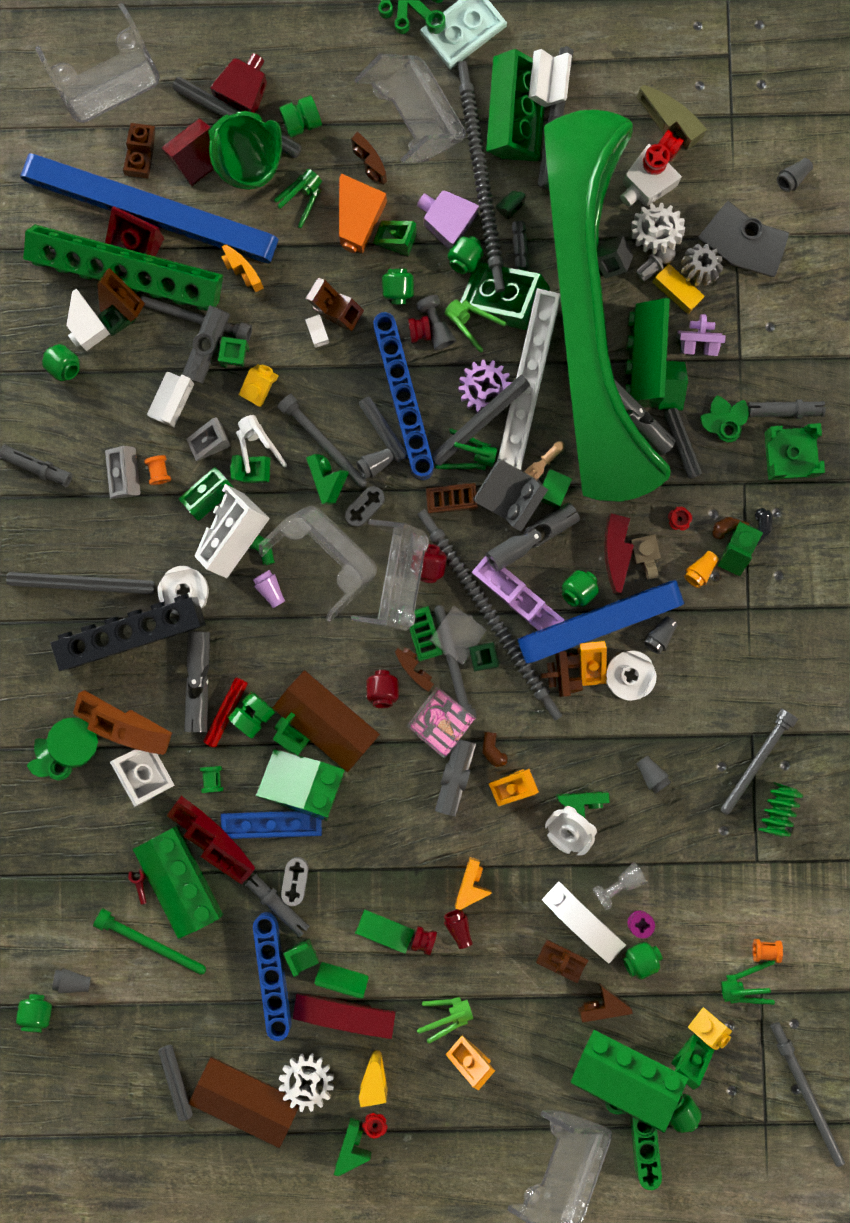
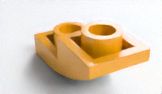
(239, 264)

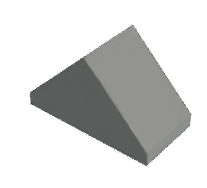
(208, 440)

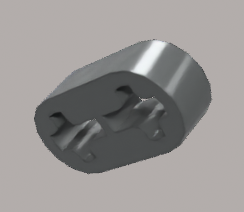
(369, 511)

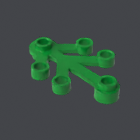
(430, 17)

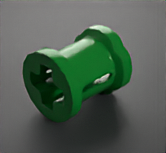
(211, 779)

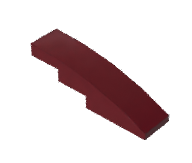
(217, 845)
(344, 1015)

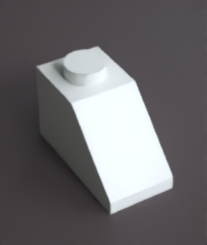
(83, 323)

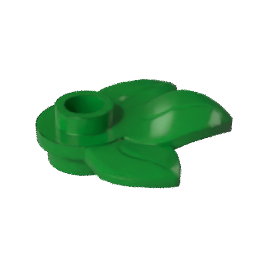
(723, 416)
(44, 764)

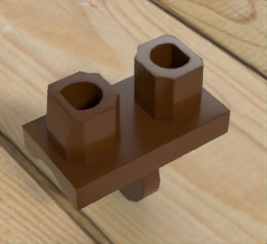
(565, 684)
(561, 961)

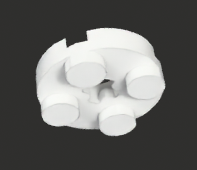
(183, 575)
(643, 669)
(582, 831)

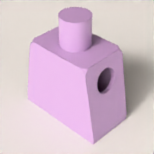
(448, 216)

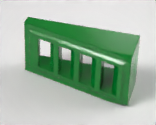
(429, 654)

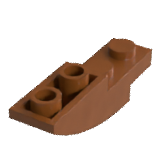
(120, 727)

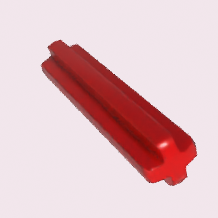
(227, 707)

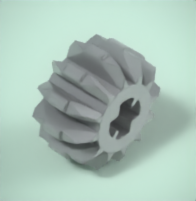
(701, 256)

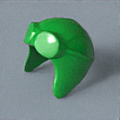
(245, 149)

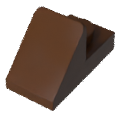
(115, 292)
(611, 1007)

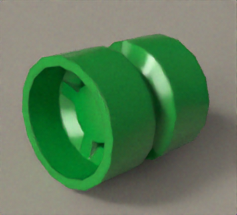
(300, 116)
(247, 723)

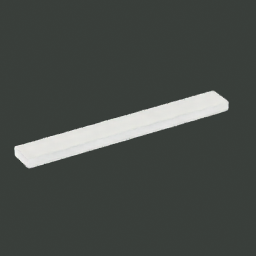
(532, 368)

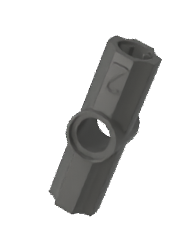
(213, 329)
(455, 778)

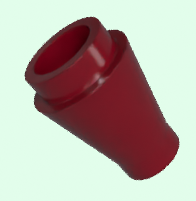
(458, 926)

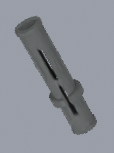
(787, 409)
(44, 470)
(275, 903)

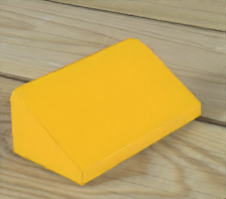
(677, 288)

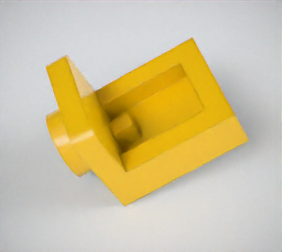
(258, 384)
(710, 1029)

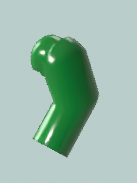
(268, 558)

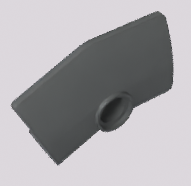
(754, 253)

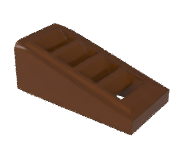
(470, 487)

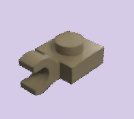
(646, 552)

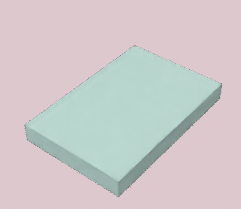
(467, 28)

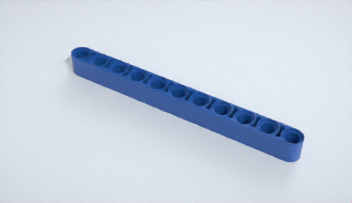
(149, 207)

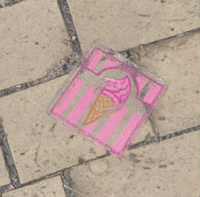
(440, 722)

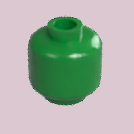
(465, 255)
(398, 285)
(61, 362)
(580, 588)
(642, 960)
(34, 1013)
(686, 1115)

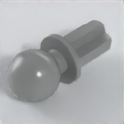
(655, 264)

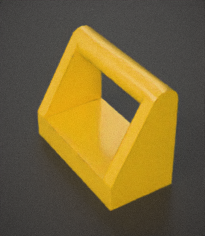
(374, 1084)

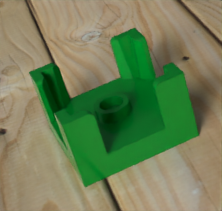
(793, 452)

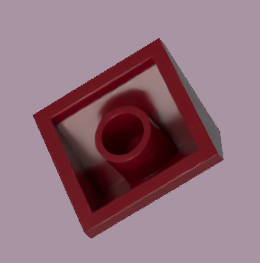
(191, 151)
(133, 233)

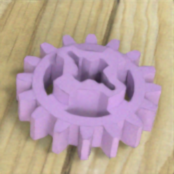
(476, 384)

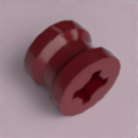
(419, 329)
(423, 940)

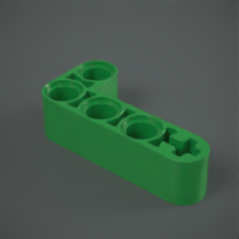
(640, 1137)

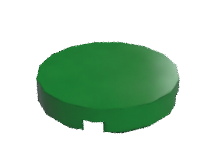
(71, 742)

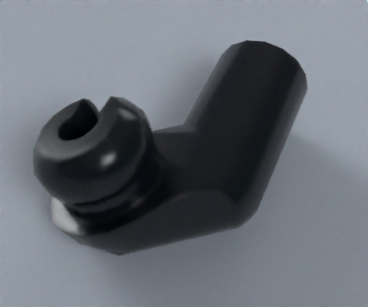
(765, 522)

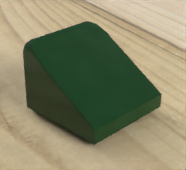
(511, 204)
(114, 320)
(484, 656)

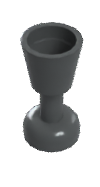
(440, 332)

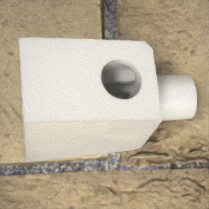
(647, 187)

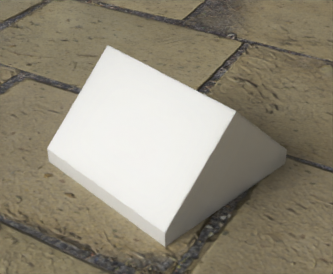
(142, 775)

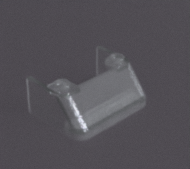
(109, 82)
(419, 101)
(357, 565)
(401, 576)
(570, 1171)

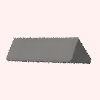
(122, 472)

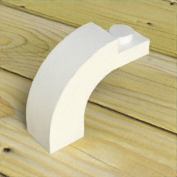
(583, 922)

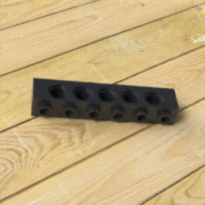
(69, 656)

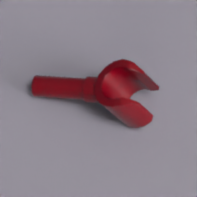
(139, 885)

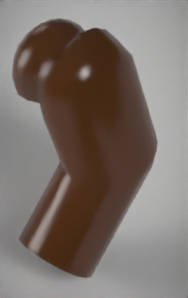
(725, 526)
(491, 753)

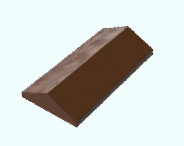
(326, 721)
(244, 1102)

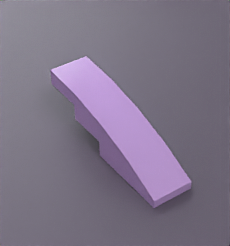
(517, 595)

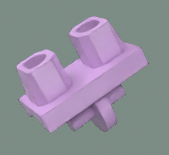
(689, 338)

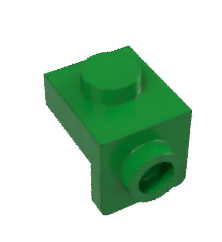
(258, 469)
(288, 737)

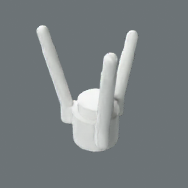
(252, 431)

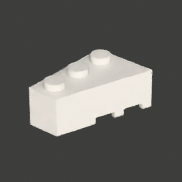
(231, 533)

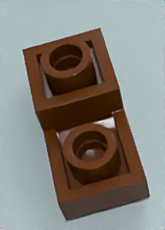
(140, 150)
(373, 164)
(408, 662)

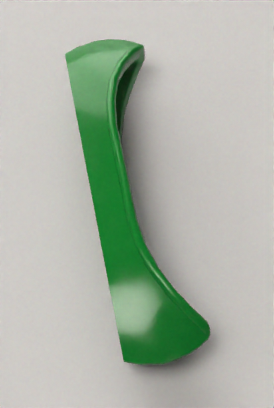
(611, 451)

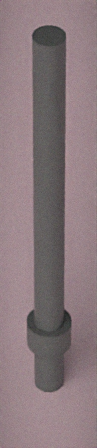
(787, 1050)

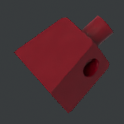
(241, 84)

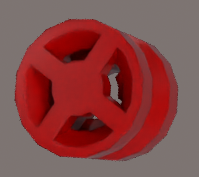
(672, 144)
(654, 154)

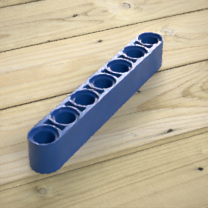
(403, 384)
(600, 621)

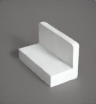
(549, 78)
(170, 399)

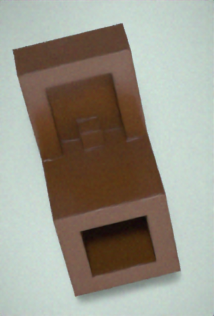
(333, 305)

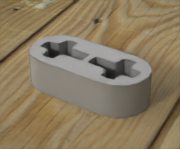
(288, 881)

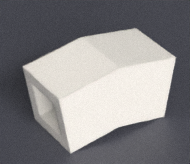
(317, 331)

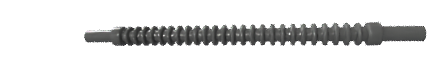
(475, 142)
(541, 692)

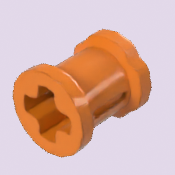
(157, 470)
(767, 951)

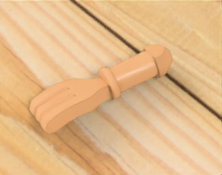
(537, 468)

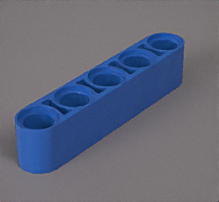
(268, 987)

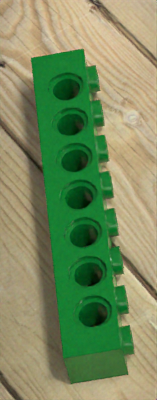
(88, 250)

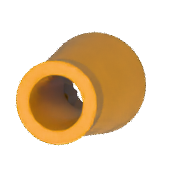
(701, 570)

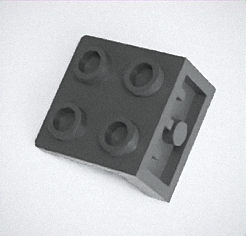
(510, 494)

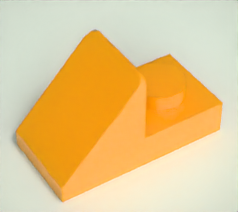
(593, 663)
(513, 787)
(468, 891)
(470, 1062)

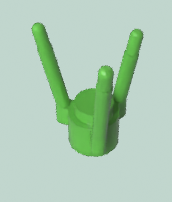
(459, 315)
(459, 1013)

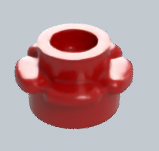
(684, 514)
(375, 1132)

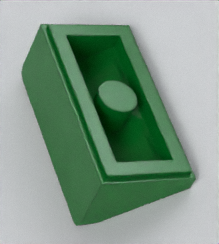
(205, 494)
(341, 980)

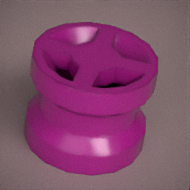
(636, 923)

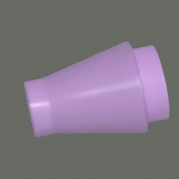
(269, 588)

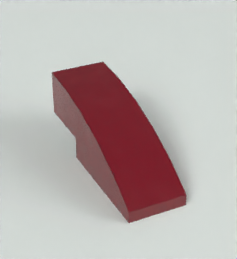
(617, 551)

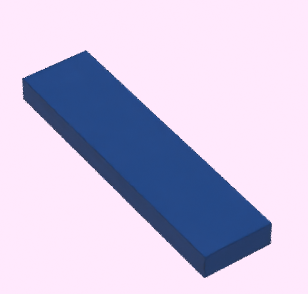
(270, 824)

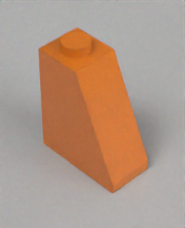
(358, 212)

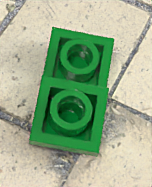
(384, 931)

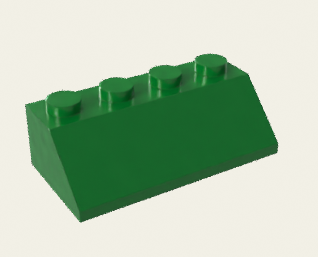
(514, 119)
(648, 352)
(178, 882)
(629, 1081)

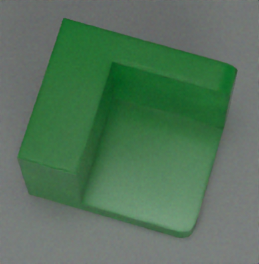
(232, 352)
(557, 487)
(301, 957)

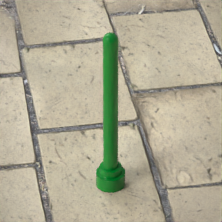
(106, 921)

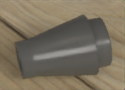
(792, 176)
(373, 463)
(660, 636)
(654, 776)
(70, 982)

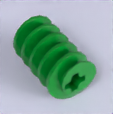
(781, 810)

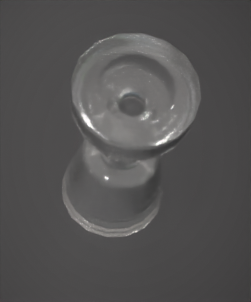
(628, 880)

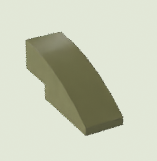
(671, 116)

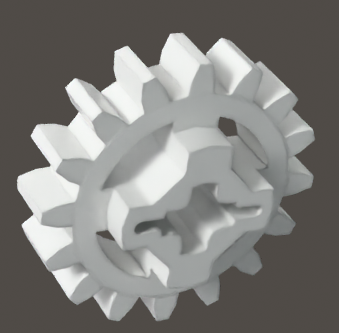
(659, 227)
(315, 1075)

